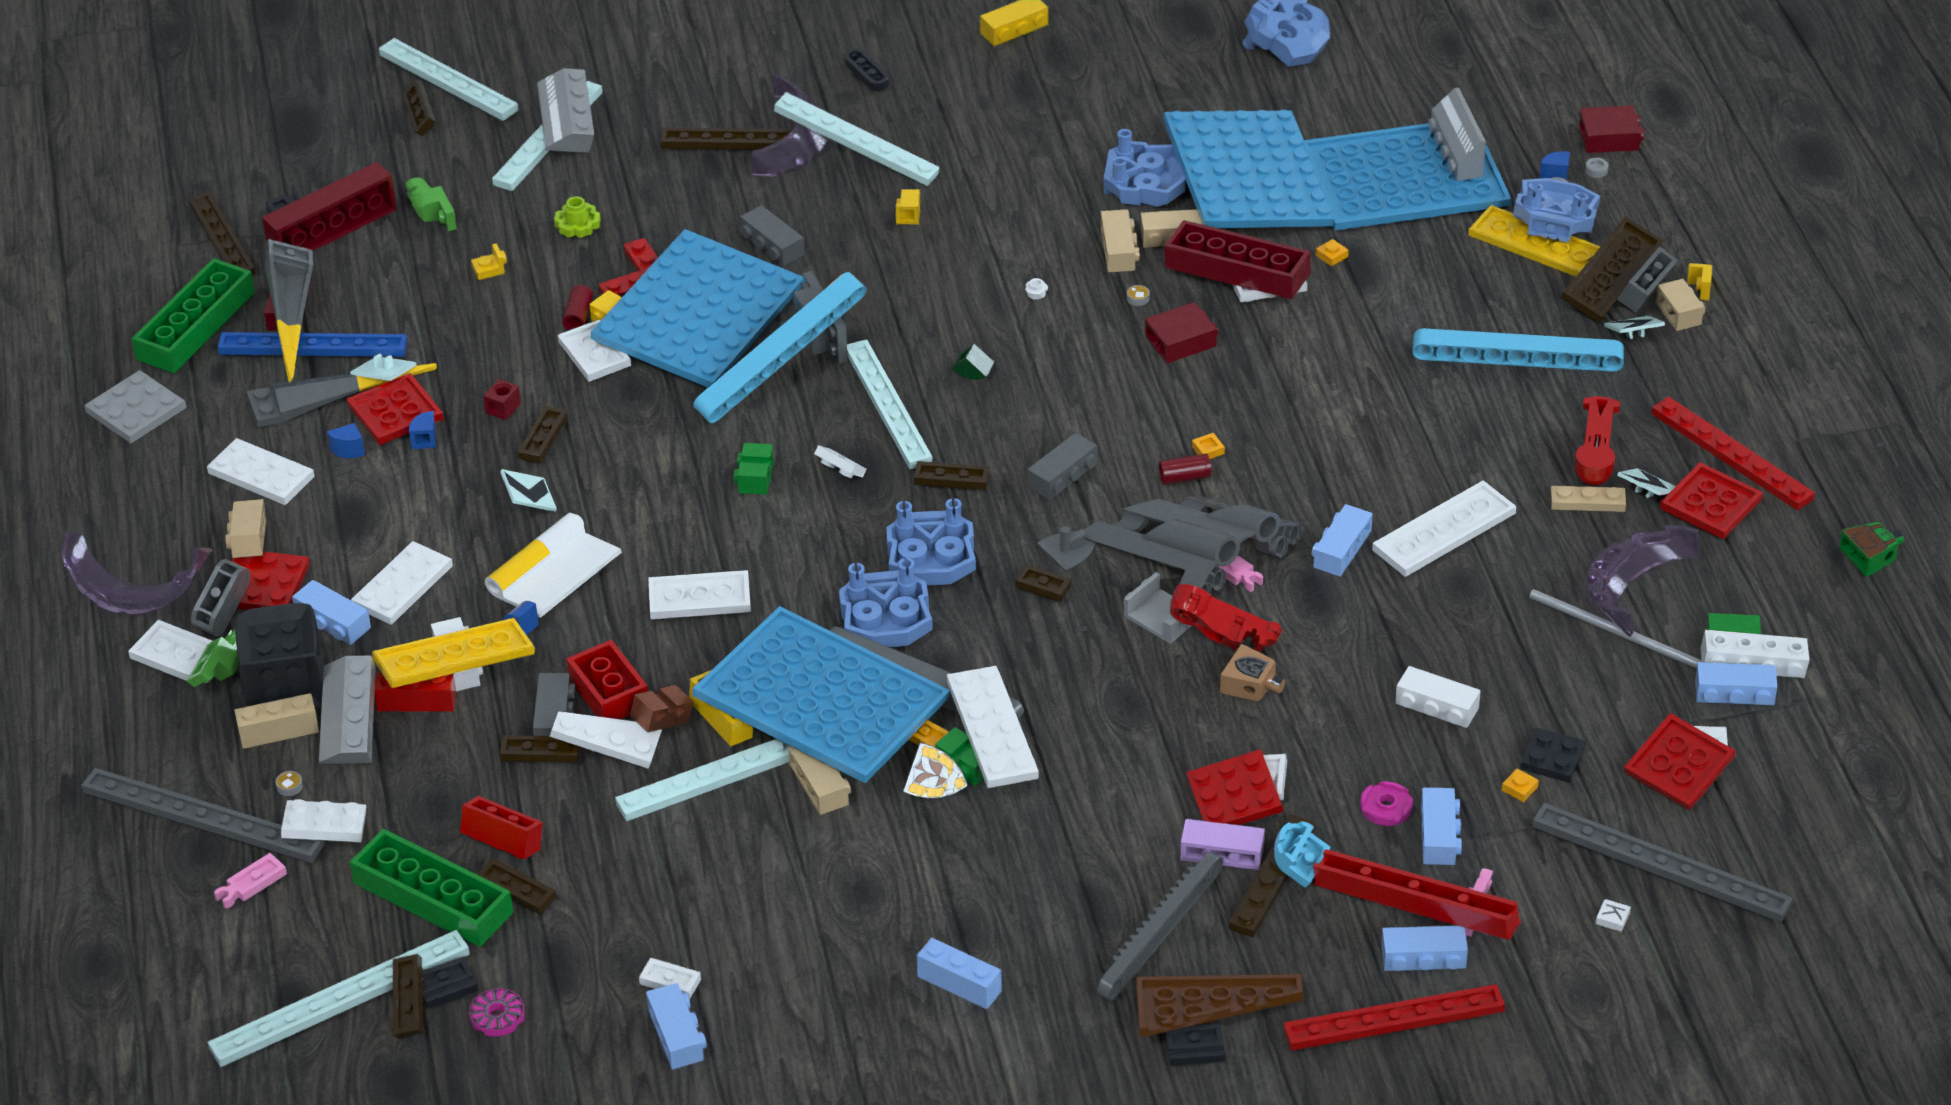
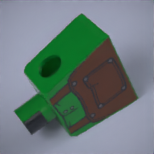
(1870, 546)

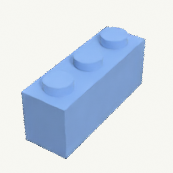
(1342, 540)
(334, 612)
(1736, 683)
(1440, 826)
(1424, 948)
(959, 973)
(676, 1025)

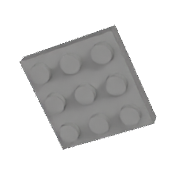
(135, 406)

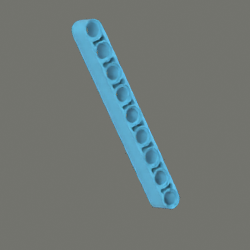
(779, 347)
(1518, 349)

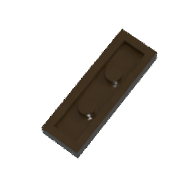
(419, 108)
(542, 434)
(951, 475)
(537, 749)
(522, 887)
(407, 996)

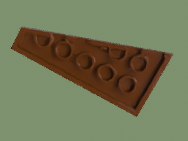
(1185, 1001)

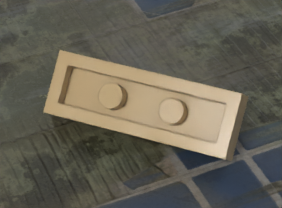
(1588, 498)

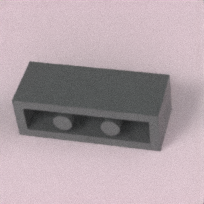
(772, 235)
(1647, 279)
(1062, 466)
(553, 695)

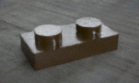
(1043, 583)

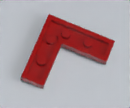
(642, 258)

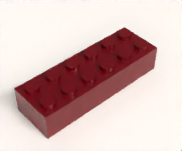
(333, 209)
(1237, 259)

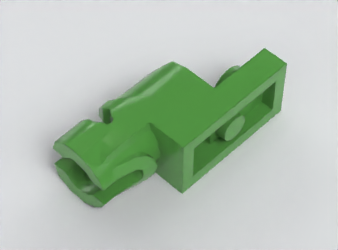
(431, 203)
(216, 661)

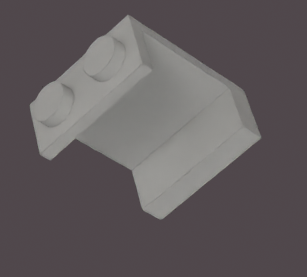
(1150, 609)

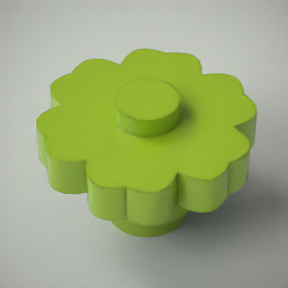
(577, 218)

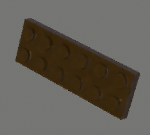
(1610, 269)

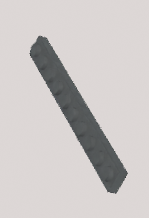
(198, 814)
(1663, 862)

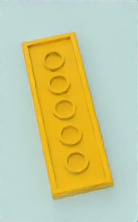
(1507, 232)
(453, 652)

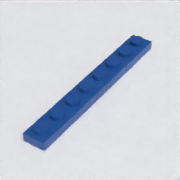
(314, 344)

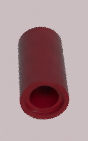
(577, 307)
(1185, 469)

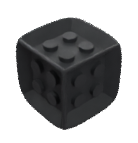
(279, 653)

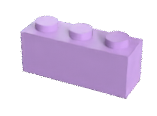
(1236, 844)

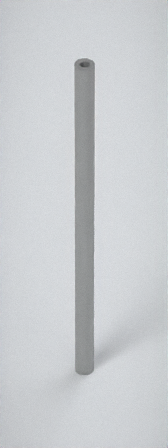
(1613, 628)

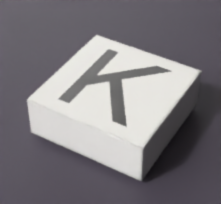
(1613, 915)

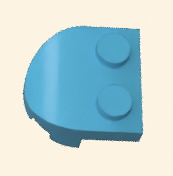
(1298, 851)

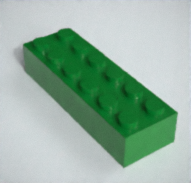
(193, 315)
(431, 887)

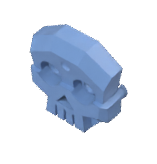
(1288, 29)
(1143, 172)
(1556, 208)
(936, 542)
(886, 605)

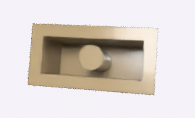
(1680, 304)

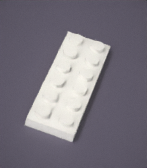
(1444, 528)
(992, 726)

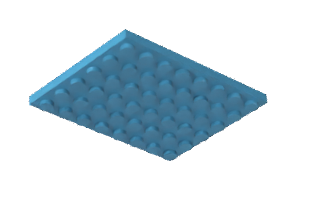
(1247, 169)
(1397, 178)
(697, 308)
(821, 694)

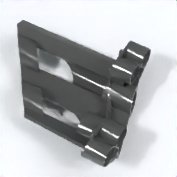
(1194, 538)

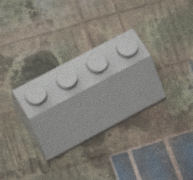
(347, 711)

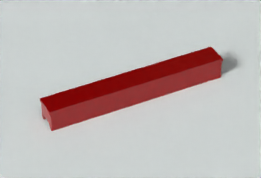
(1417, 894)

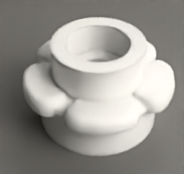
(1036, 288)

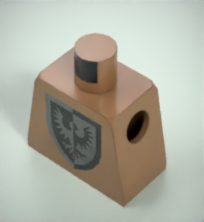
(1250, 675)

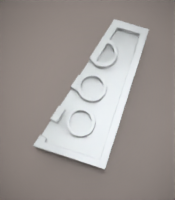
(607, 736)

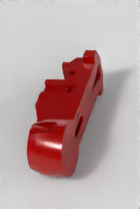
(1595, 457)
(1220, 620)

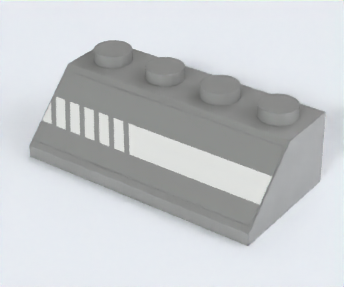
(566, 111)
(1458, 136)

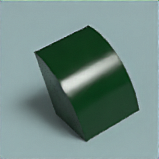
(973, 363)

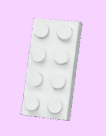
(260, 471)
(402, 582)
(699, 594)

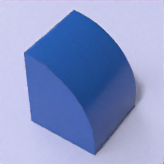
(1555, 165)
(423, 431)
(346, 441)
(525, 615)

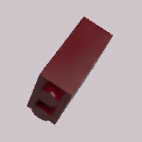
(1610, 129)
(1181, 332)

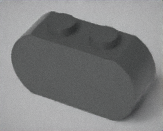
(220, 597)

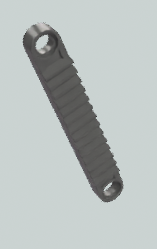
(1159, 925)

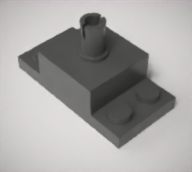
(832, 338)

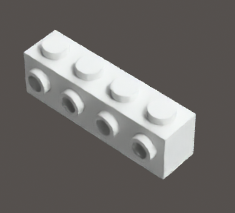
(1787, 653)

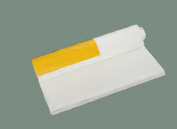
(551, 566)

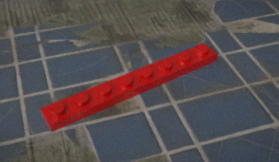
(1733, 453)
(1393, 1017)

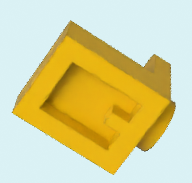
(490, 265)
(1701, 276)

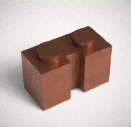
(661, 710)

